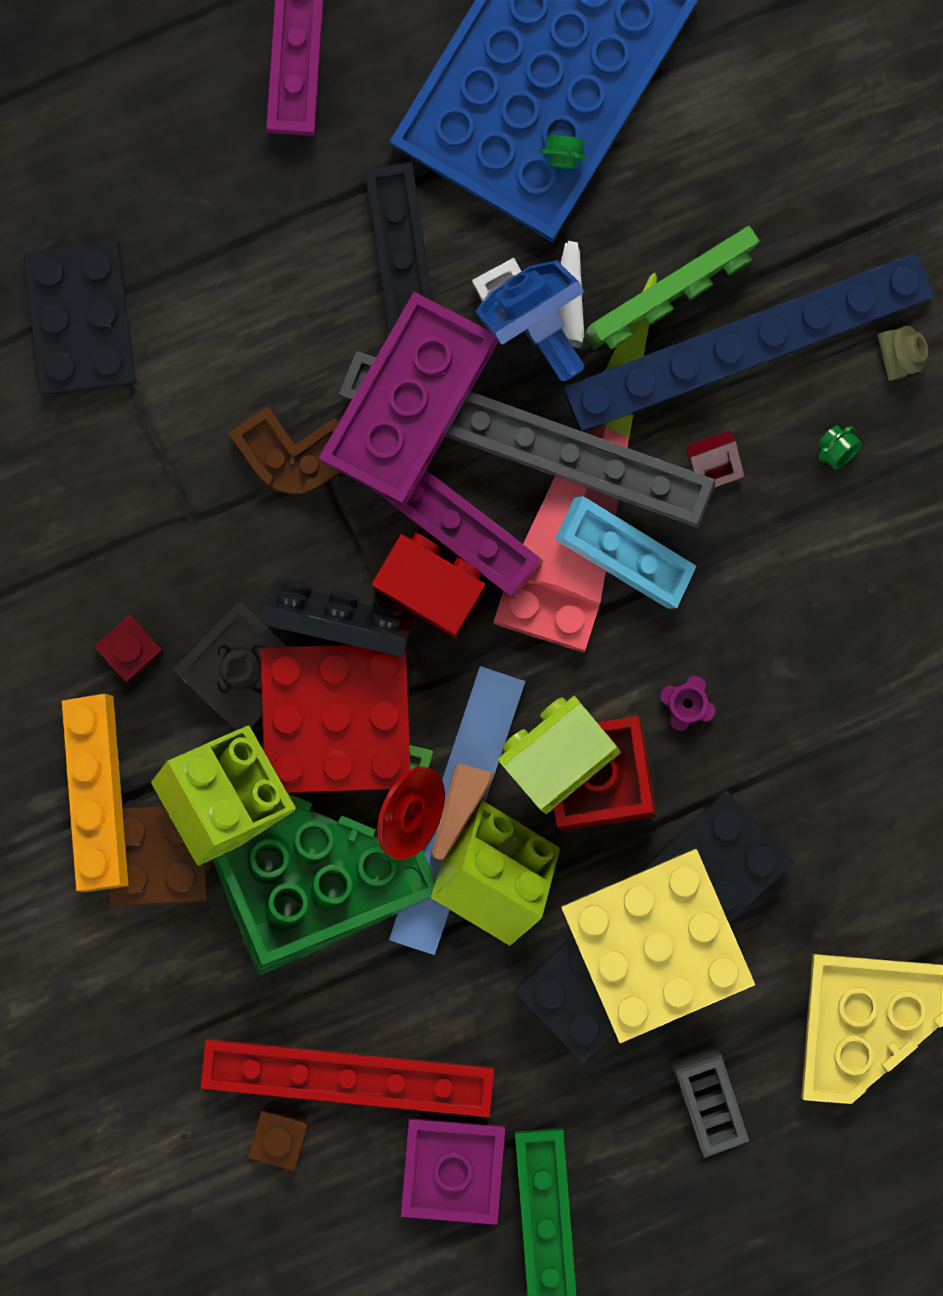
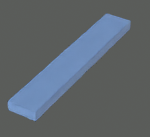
(477, 746)

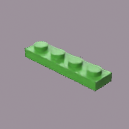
(656, 301)

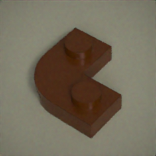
(278, 460)

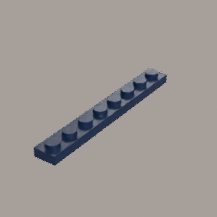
(747, 343)

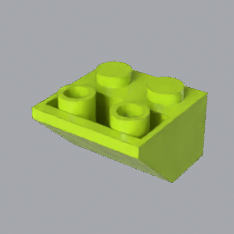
(557, 753)
(222, 794)
(497, 874)

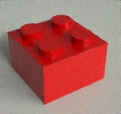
(429, 584)
(617, 791)

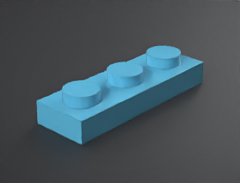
(625, 552)

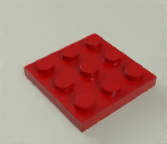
(335, 717)

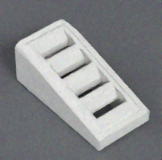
(572, 312)

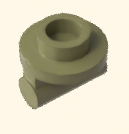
(903, 352)

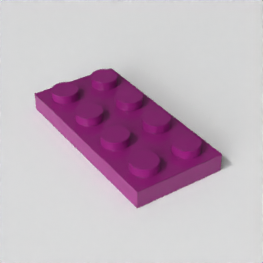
(409, 399)

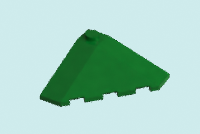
(314, 885)

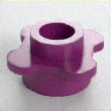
(700, 708)

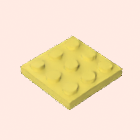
(658, 945)

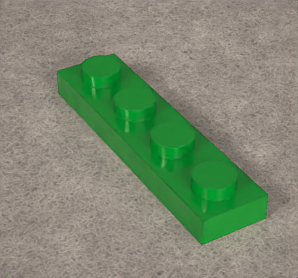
(545, 1212)

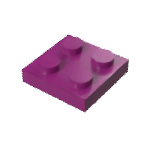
(453, 1171)

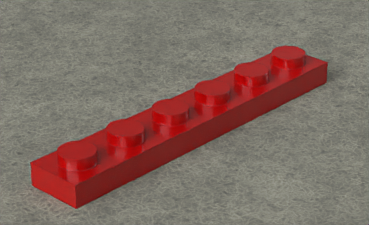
(347, 1078)

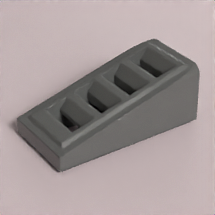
(698, 1062)

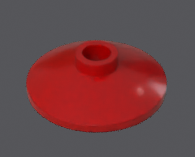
(411, 813)

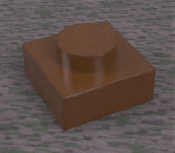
(278, 1140)

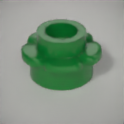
(563, 151)
(838, 446)

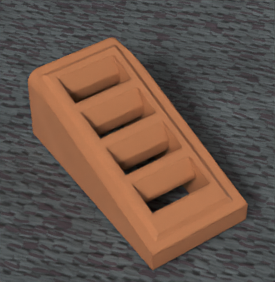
(463, 796)

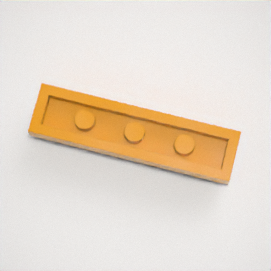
(95, 793)

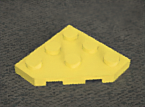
(865, 1021)

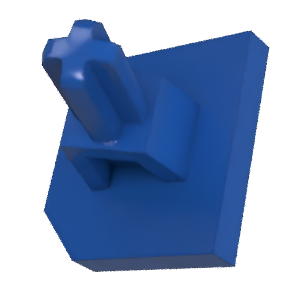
(530, 305)

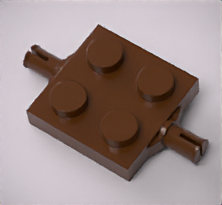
(158, 862)

